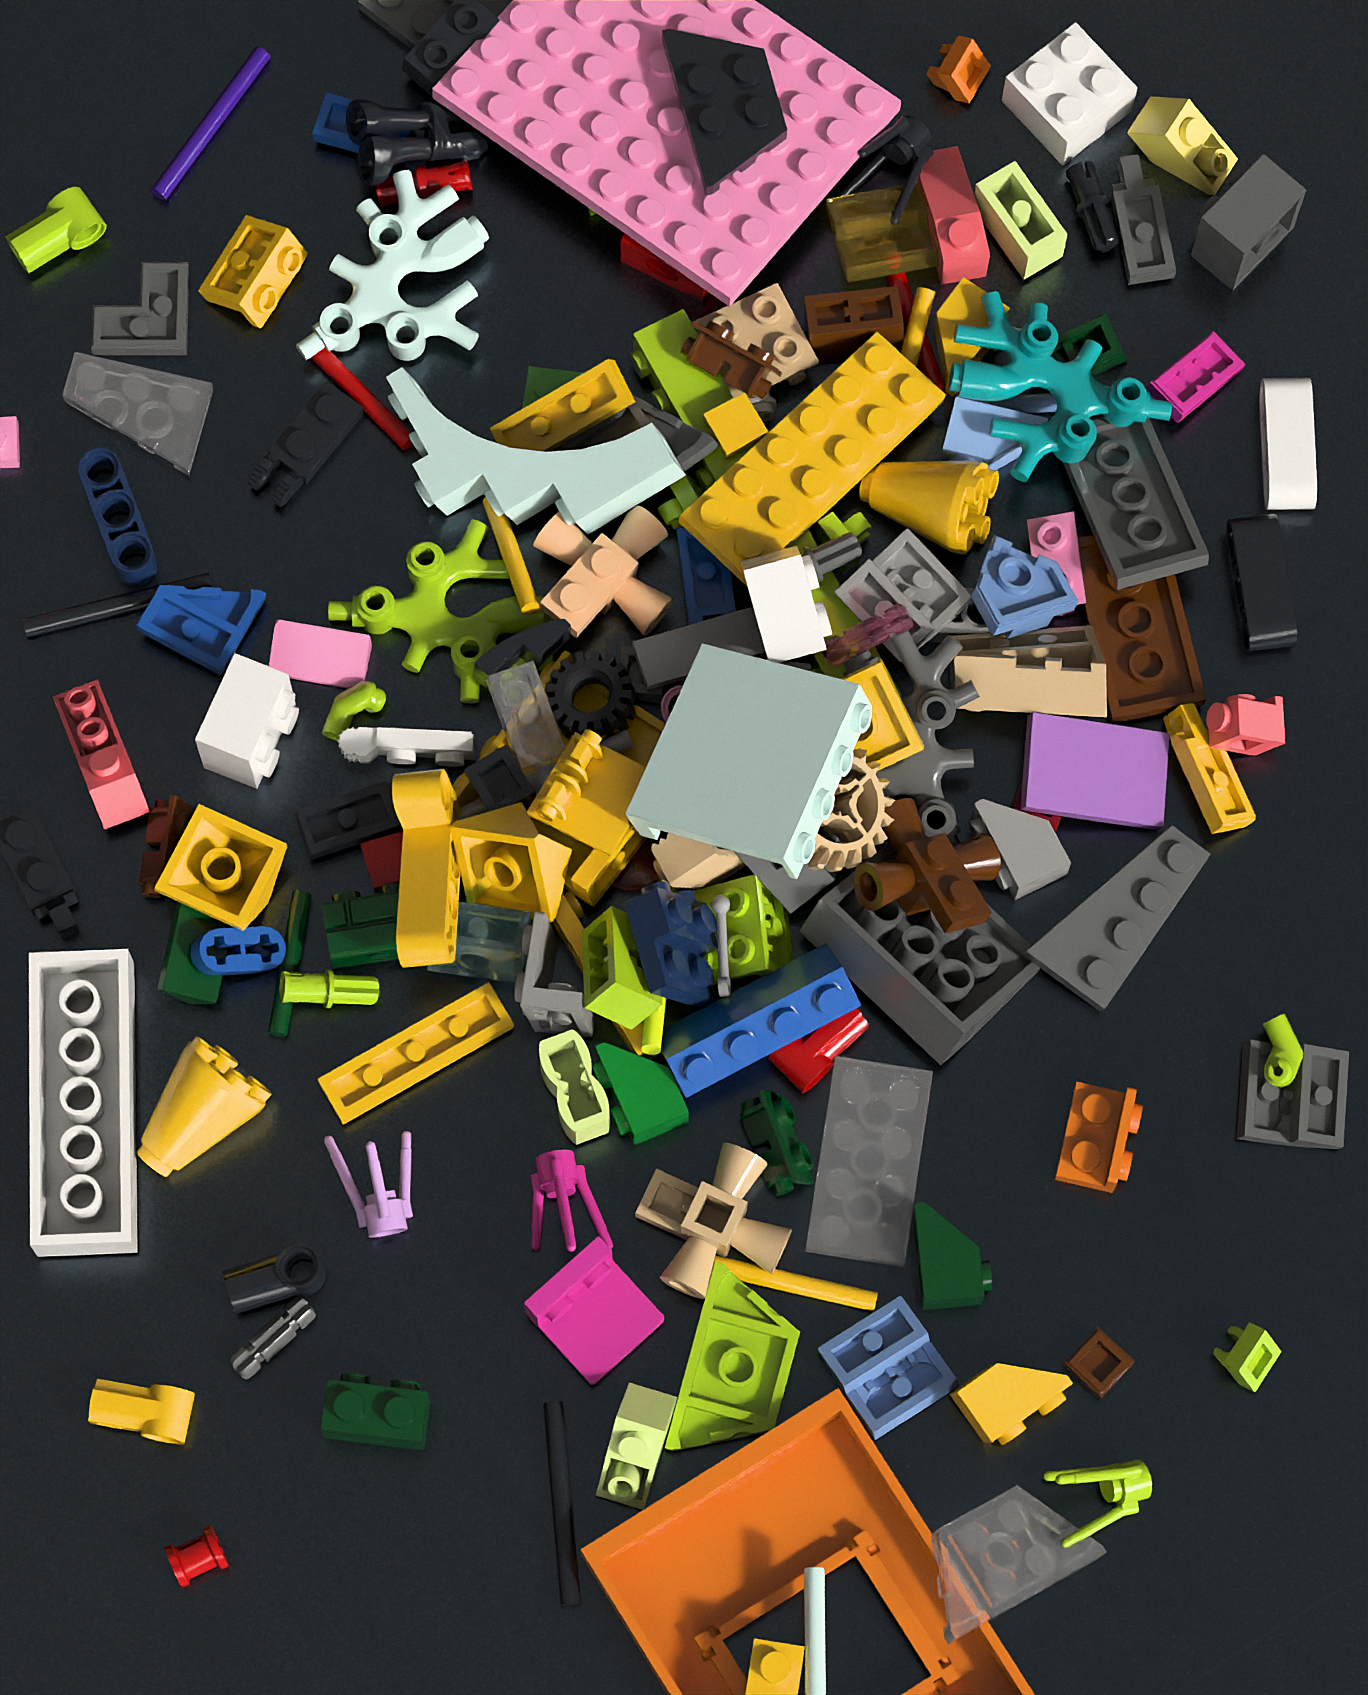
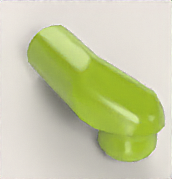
(1285, 1054)

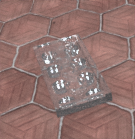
(869, 1161)

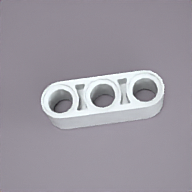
(1288, 443)

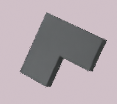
(156, 324)

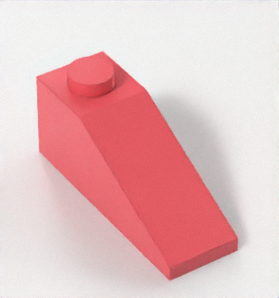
(954, 217)

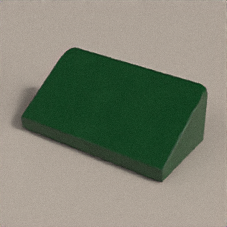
(178, 973)

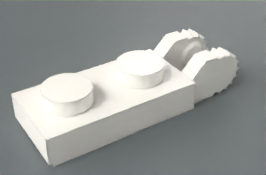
(404, 745)

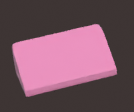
(320, 654)

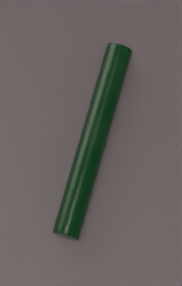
(294, 943)

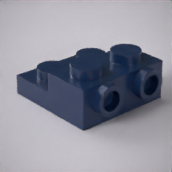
(671, 940)

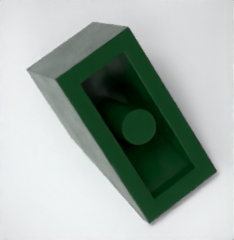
(947, 1262)

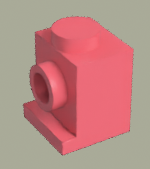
(1246, 725)

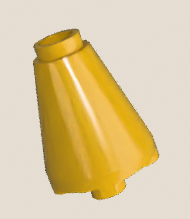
(935, 499)
(199, 1107)

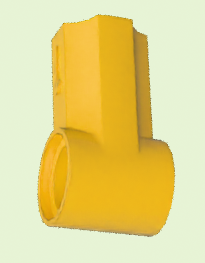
(156, 1411)

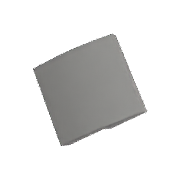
(911, 577)

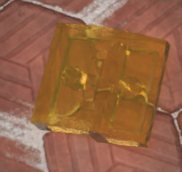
(871, 244)

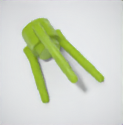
(1119, 1483)

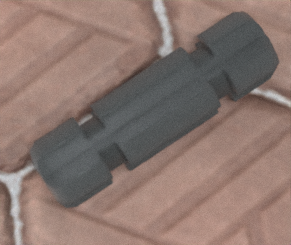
(272, 1337)

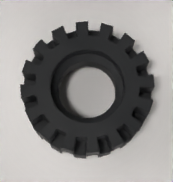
(584, 673)

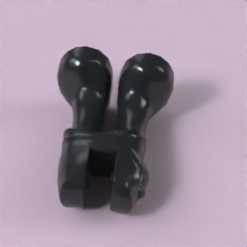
(379, 154)

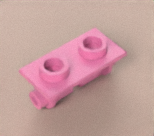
(1058, 540)

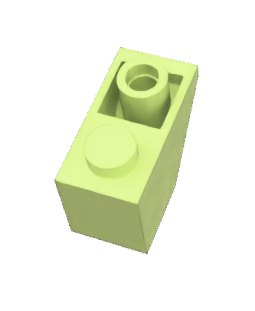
(636, 1445)

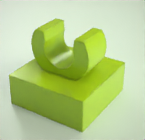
(686, 492)
(831, 528)
(1250, 1356)

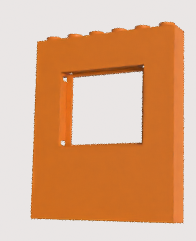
(740, 1546)

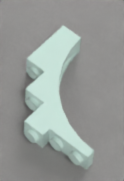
(583, 483)

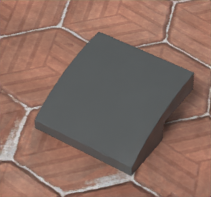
(1303, 1112)

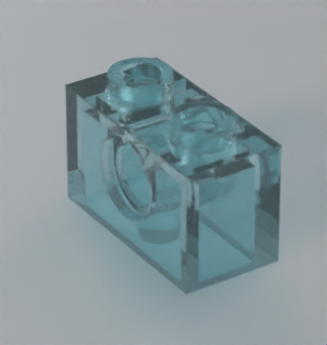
(488, 943)

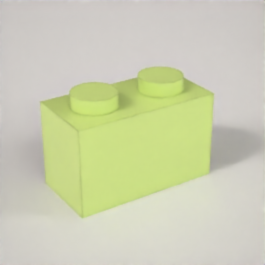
(1020, 220)

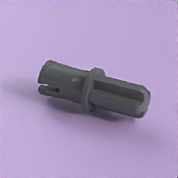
(833, 553)

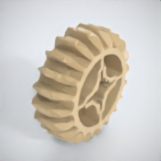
(854, 818)

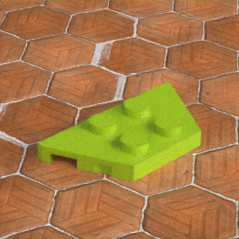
(733, 1368)

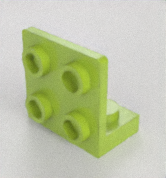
(755, 928)

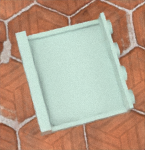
(751, 757)

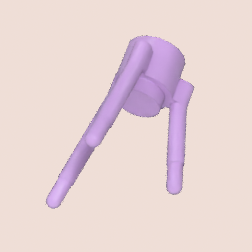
(383, 1212)

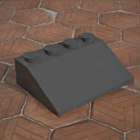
(923, 979)

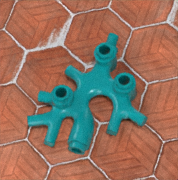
(1070, 382)

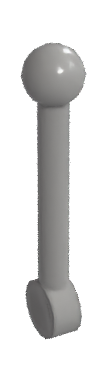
(720, 906)

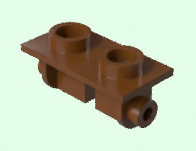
(748, 367)
(164, 828)

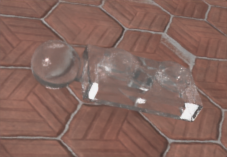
(527, 719)

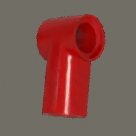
(812, 1055)

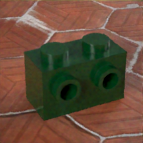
(376, 1413)

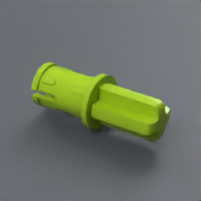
(328, 988)

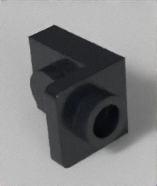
(500, 781)

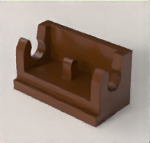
(845, 320)

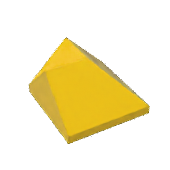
(509, 862)
(222, 868)

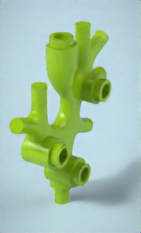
(426, 615)

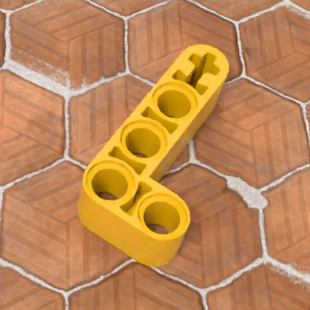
(428, 868)

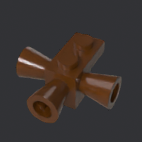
(929, 872)

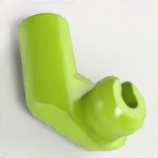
(350, 702)

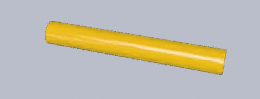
(917, 324)
(513, 560)

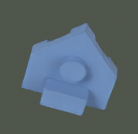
(1019, 590)

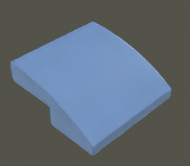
(888, 1367)

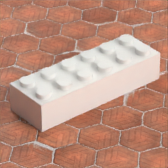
(82, 1103)

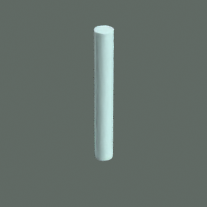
(814, 1631)

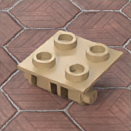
(771, 325)

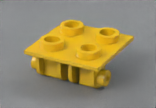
(589, 793)

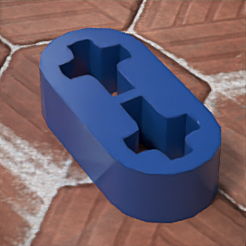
(238, 961)

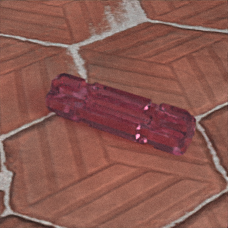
(867, 634)

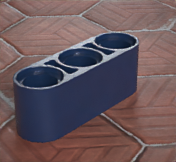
(112, 497)

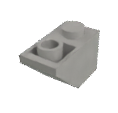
(1026, 846)

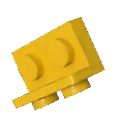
(254, 269)

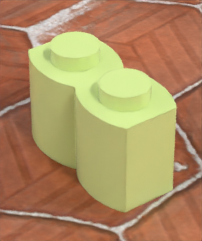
(580, 1097)

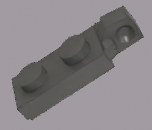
(1141, 225)

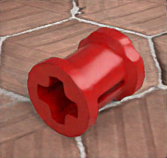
(196, 1556)

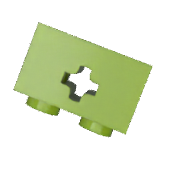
(614, 972)

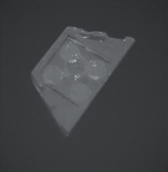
(1003, 1558)

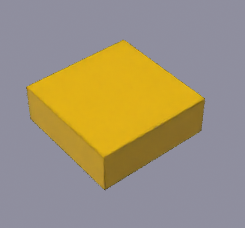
(735, 425)

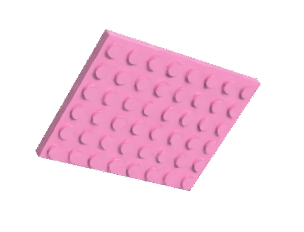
(596, 112)

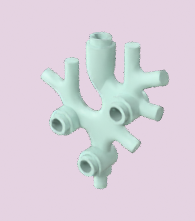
(376, 285)

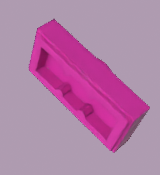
(1196, 376)

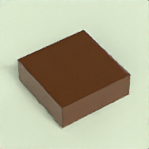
(1099, 1363)

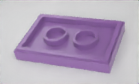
(1095, 771)

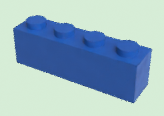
(757, 1020)

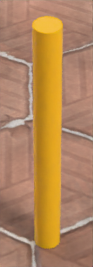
(801, 1284)

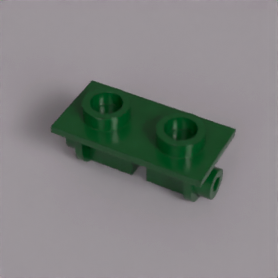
(773, 1122)

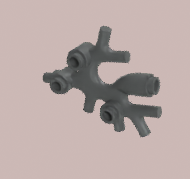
(922, 772)

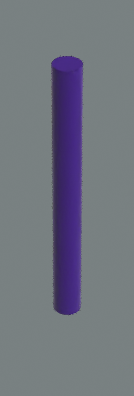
(210, 123)

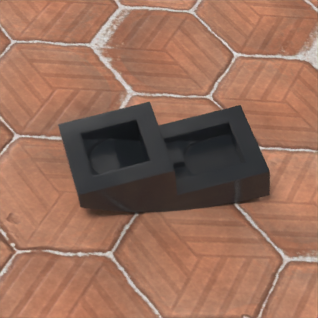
(532, 644)

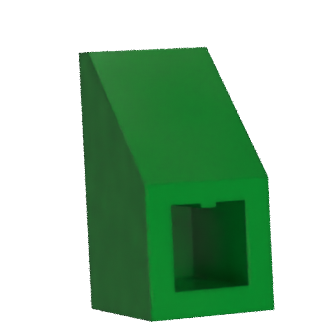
(643, 1093)

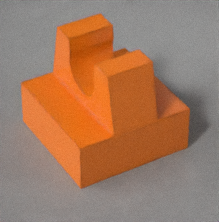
(961, 69)

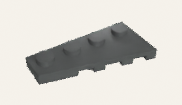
(1111, 929)

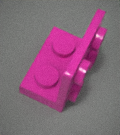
(593, 1312)

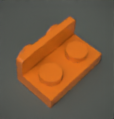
(1097, 1136)

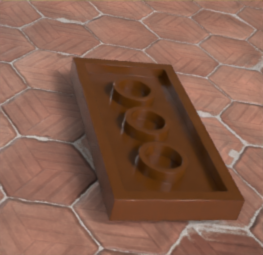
(1141, 639)

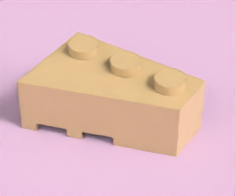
(1034, 672)

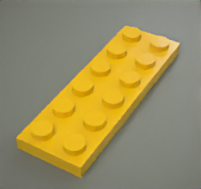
(813, 456)

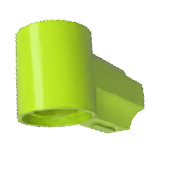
(66, 224)

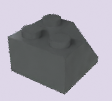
(1246, 220)

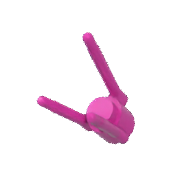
(558, 1176)

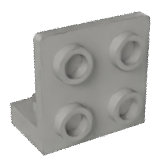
(546, 1004)

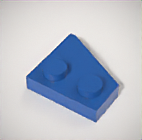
(201, 622)

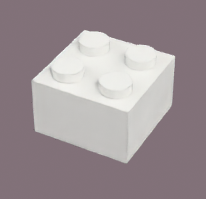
(1069, 93)
(784, 604)
(247, 721)

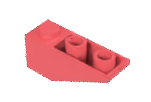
(101, 754)

